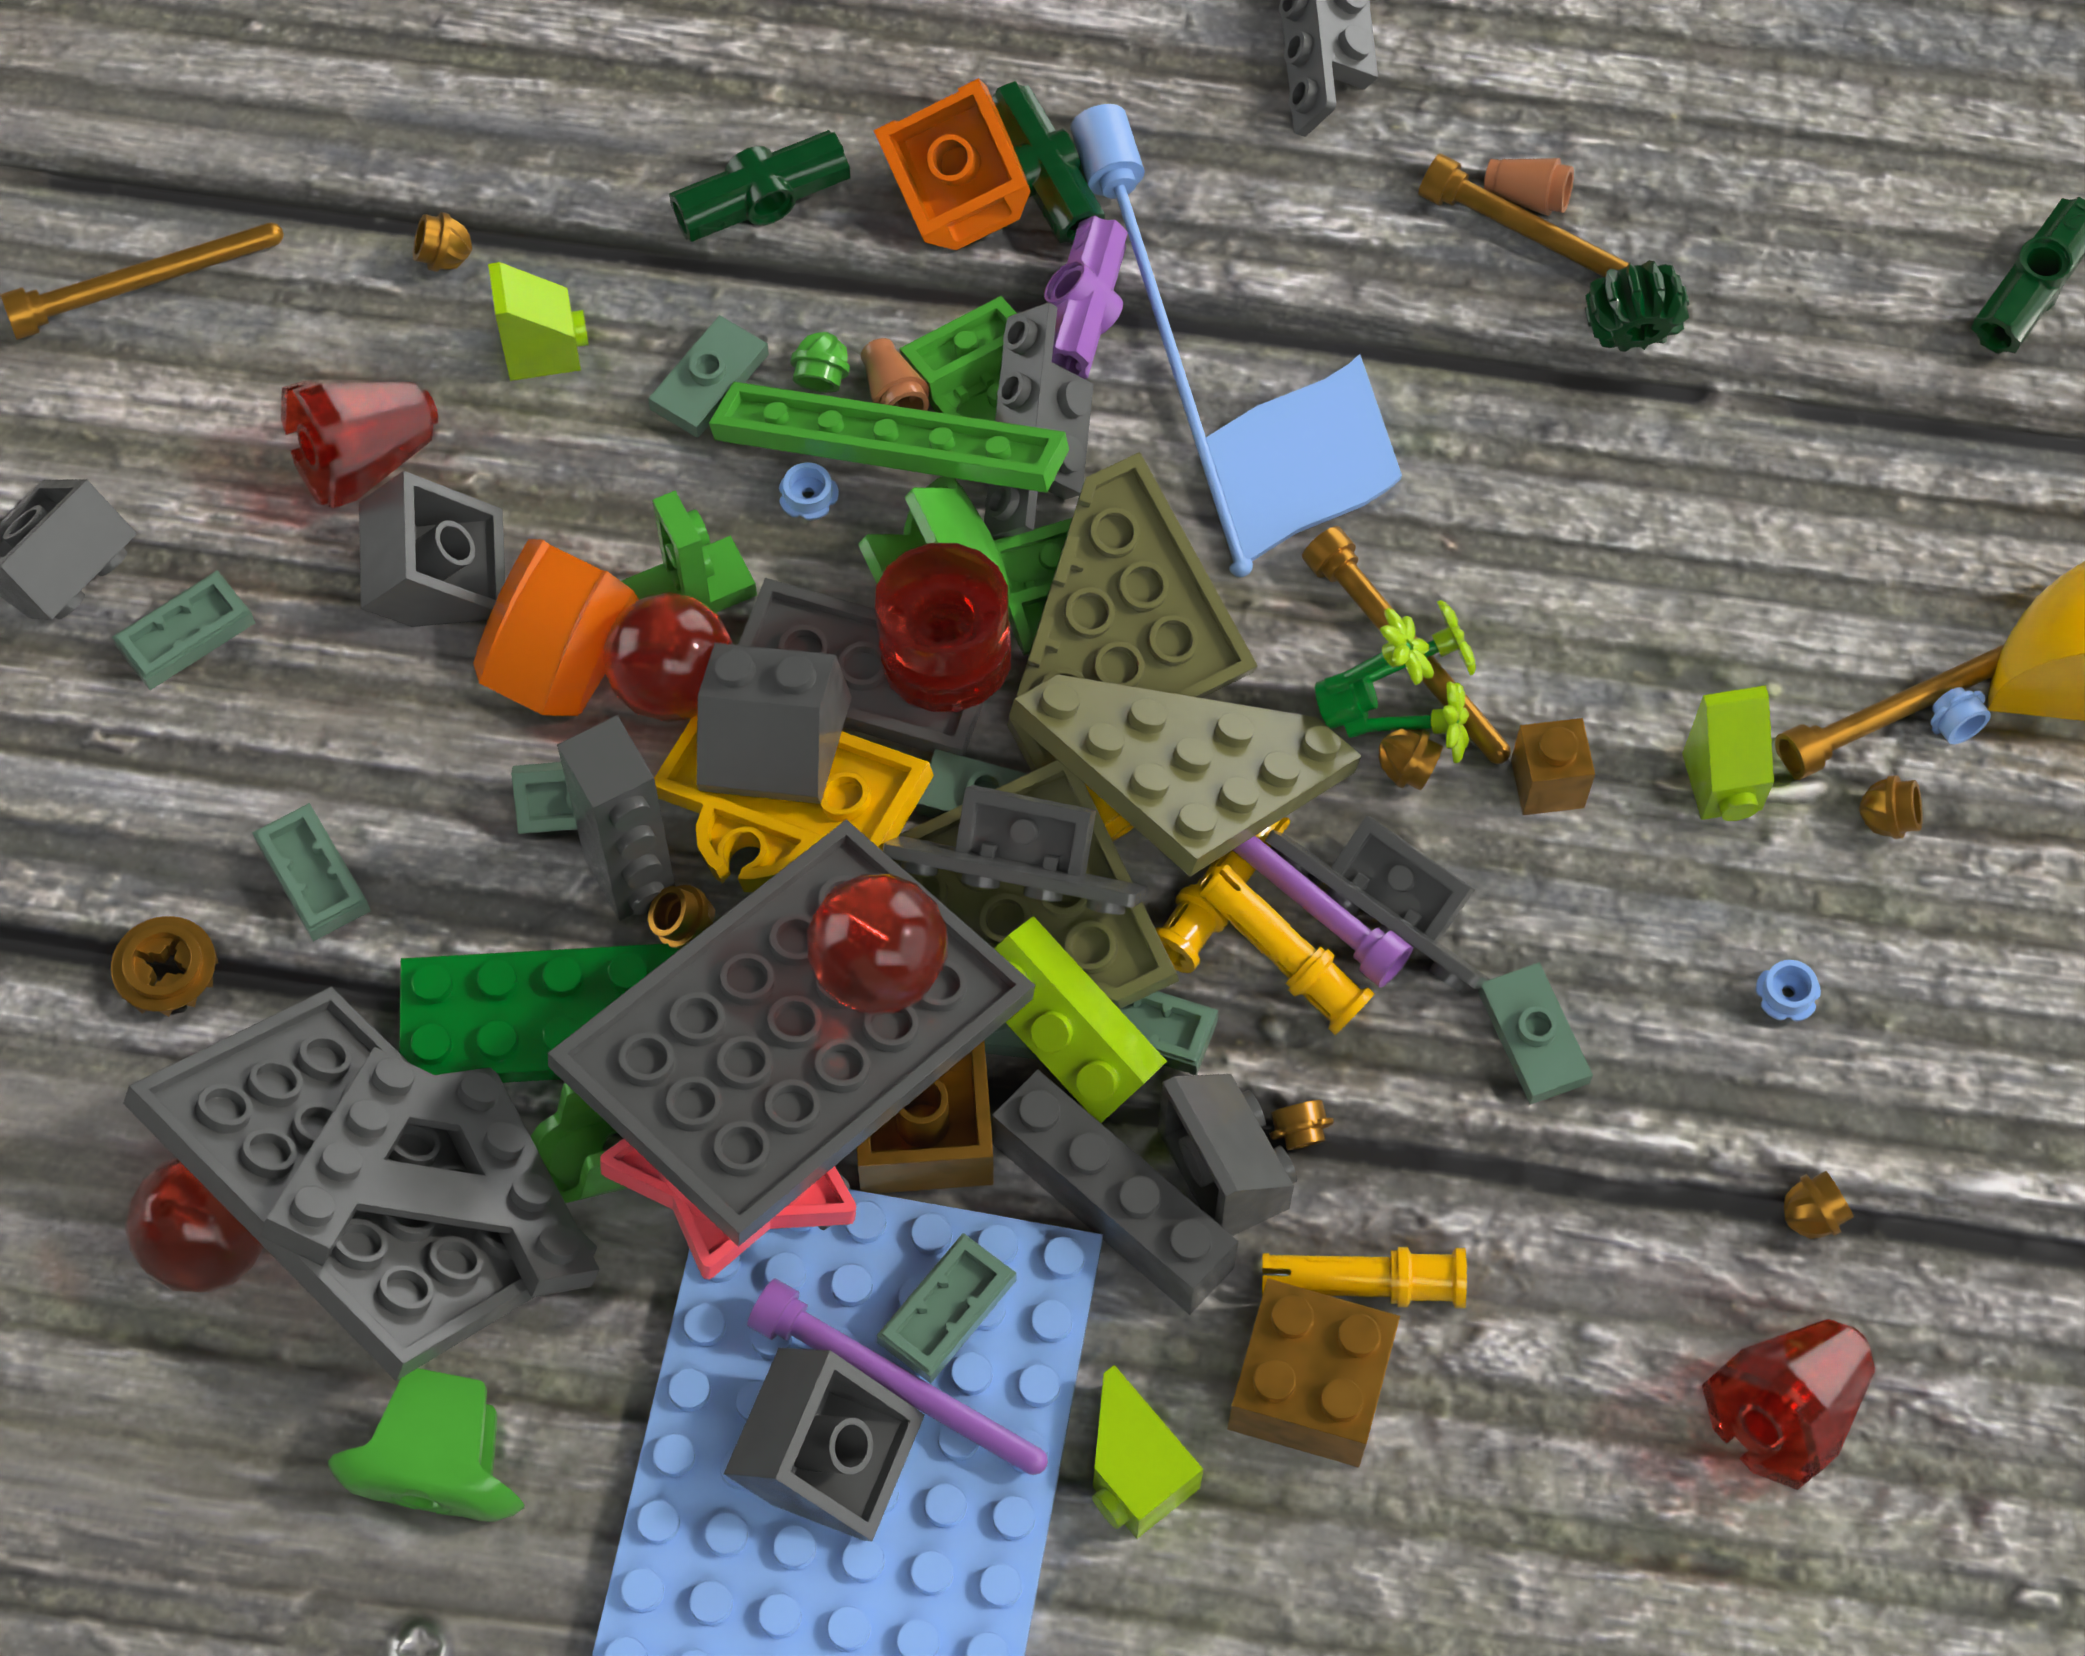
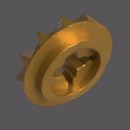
(156, 941)

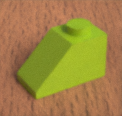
(535, 324)
(1731, 754)
(1138, 1460)

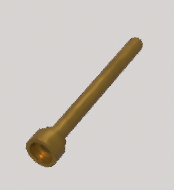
(1449, 184)
(32, 310)
(1334, 557)
(1808, 748)

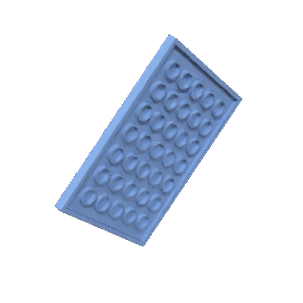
(964, 1530)

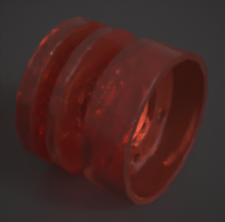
(943, 627)

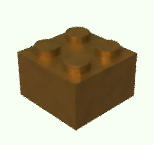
(936, 1138)
(1313, 1372)

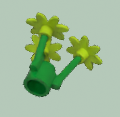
(1351, 694)

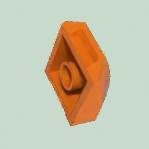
(956, 168)
(550, 630)

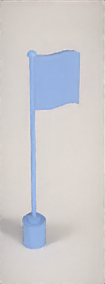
(1284, 459)

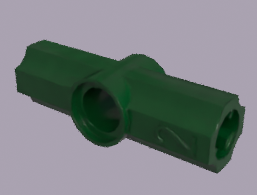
(1047, 161)
(760, 185)
(2034, 279)

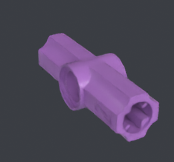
(1086, 293)

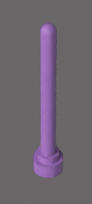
(1378, 952)
(784, 1315)

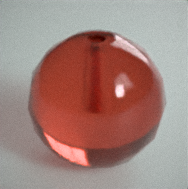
(661, 654)
(877, 943)
(186, 1233)

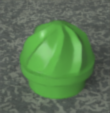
(820, 363)

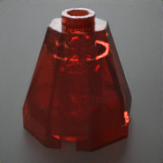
(354, 433)
(1792, 1399)

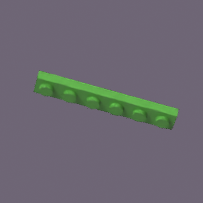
(890, 436)

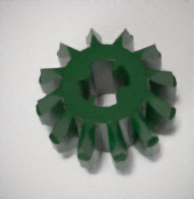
(1637, 306)

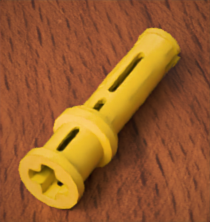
(1195, 917)
(1308, 969)
(1401, 1276)

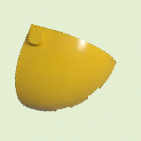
(2045, 655)

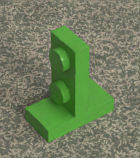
(690, 563)

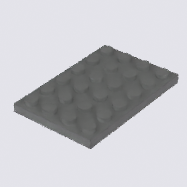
(749, 1071)
(245, 1123)

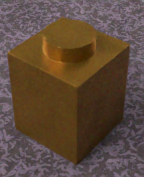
(1552, 766)

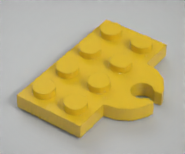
(866, 786)

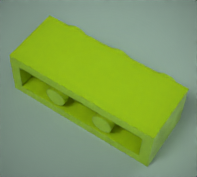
(1076, 1025)

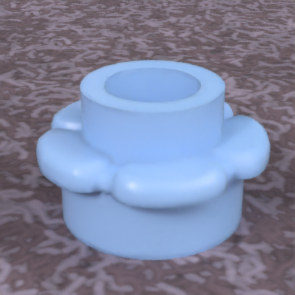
(807, 478)
(1959, 715)
(1790, 975)

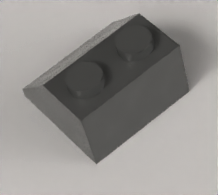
(57, 546)
(429, 553)
(769, 722)
(1224, 1151)
(825, 1442)

